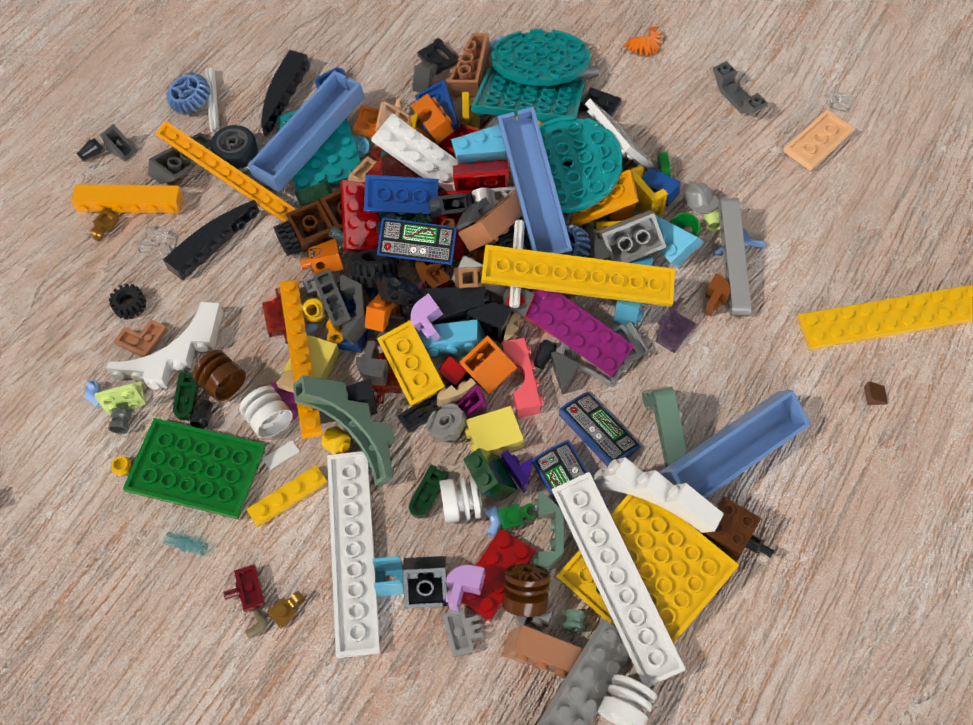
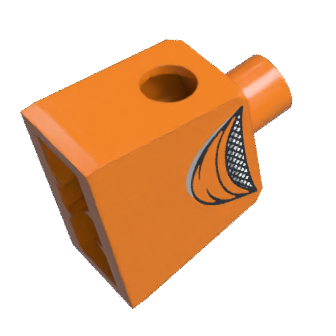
(323, 257)

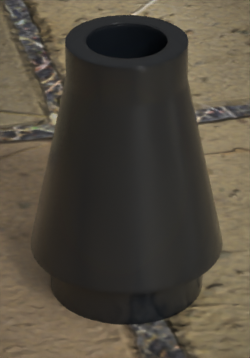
(90, 149)
(544, 353)
(201, 415)

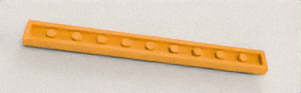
(224, 171)
(299, 353)

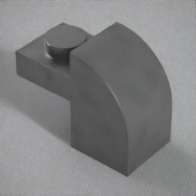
(371, 367)

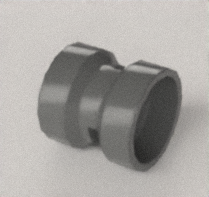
(119, 421)

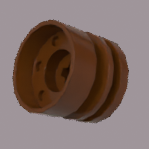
(219, 375)
(526, 590)

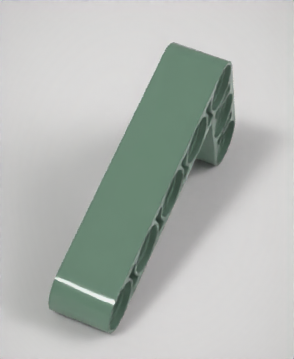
(668, 422)

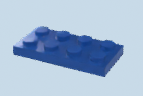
(442, 95)
(399, 194)

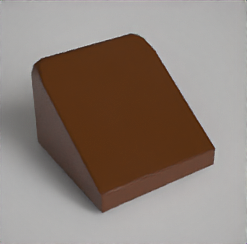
(875, 394)

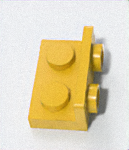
(468, 117)

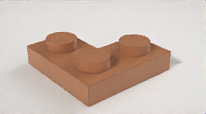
(142, 343)

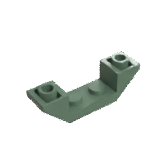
(548, 509)

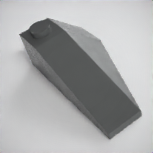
(172, 164)

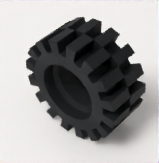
(287, 238)
(131, 309)

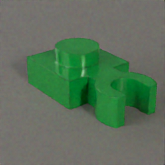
(513, 515)

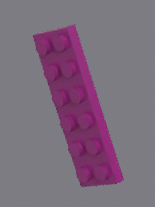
(579, 330)

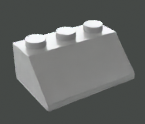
(633, 238)

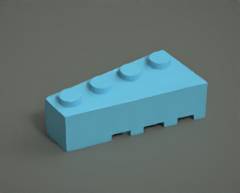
(480, 146)
(630, 311)
(456, 339)

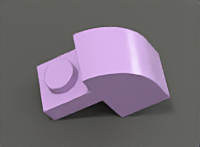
(423, 314)
(463, 579)

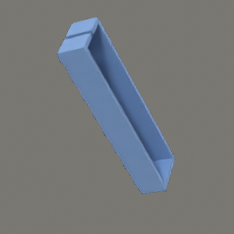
(306, 131)
(534, 182)
(739, 444)

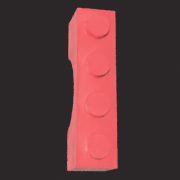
(526, 398)

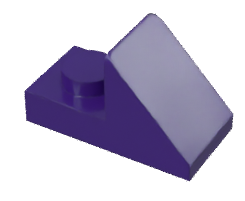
(519, 473)

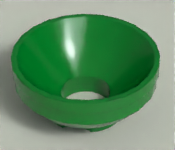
(687, 219)

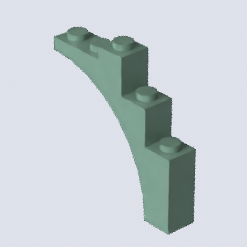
(354, 416)

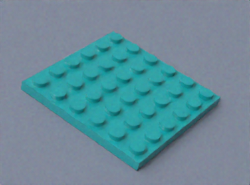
(503, 96)

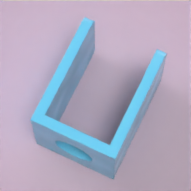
(388, 567)

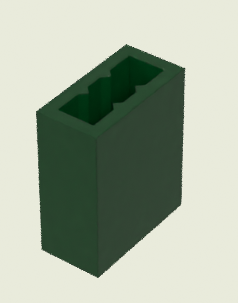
(490, 474)

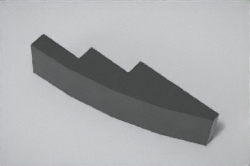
(331, 298)

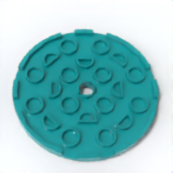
(540, 57)
(594, 160)

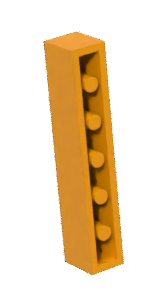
(127, 198)

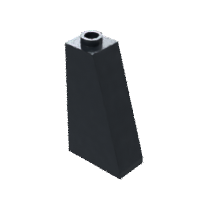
(456, 301)
(357, 392)

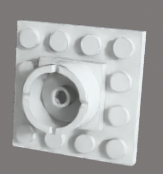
(627, 144)

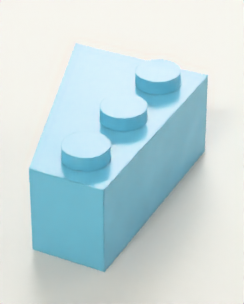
(678, 242)

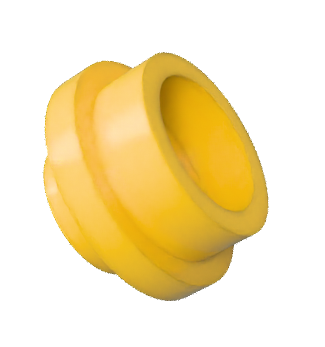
(121, 465)

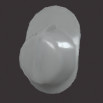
(700, 198)

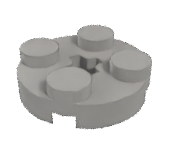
(451, 430)

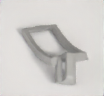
(572, 355)

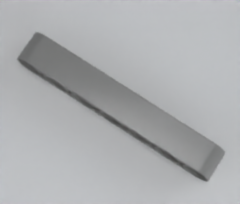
(734, 256)

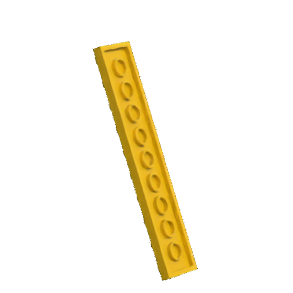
(578, 275)
(887, 317)

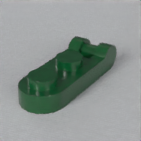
(185, 396)
(427, 492)

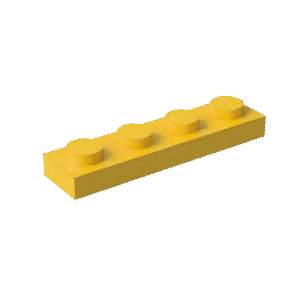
(286, 496)

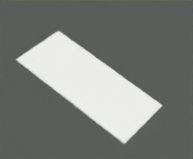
(280, 455)

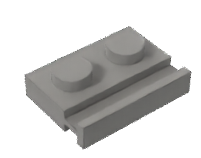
(630, 334)

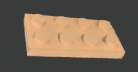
(818, 140)

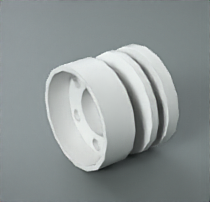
(265, 412)
(460, 499)
(629, 699)

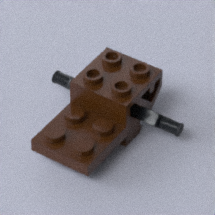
(736, 531)

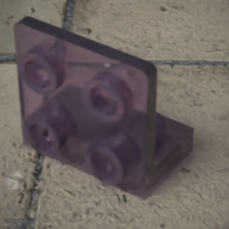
(673, 327)

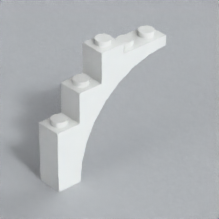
(179, 354)
(653, 487)

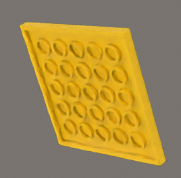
(672, 559)

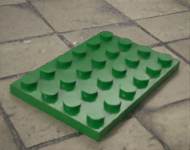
(195, 468)

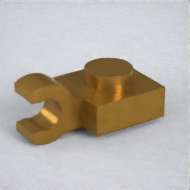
(104, 222)
(284, 610)

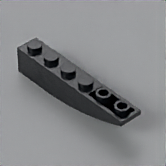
(282, 87)
(208, 240)

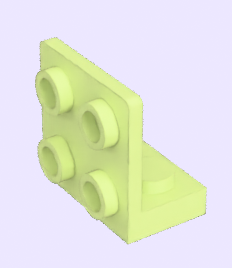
(125, 397)

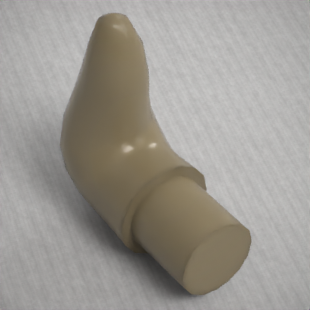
(259, 627)

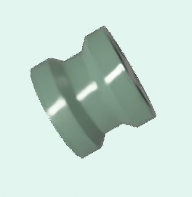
(574, 620)

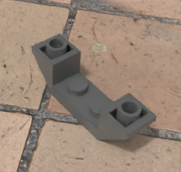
(725, 77)
(355, 327)

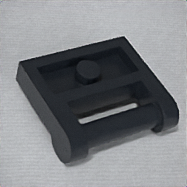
(431, 55)
(606, 101)

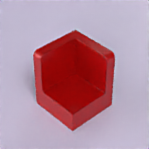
(452, 370)

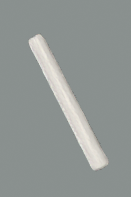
(212, 102)
(518, 244)

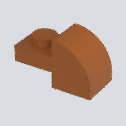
(432, 274)
(718, 293)

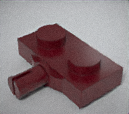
(247, 588)

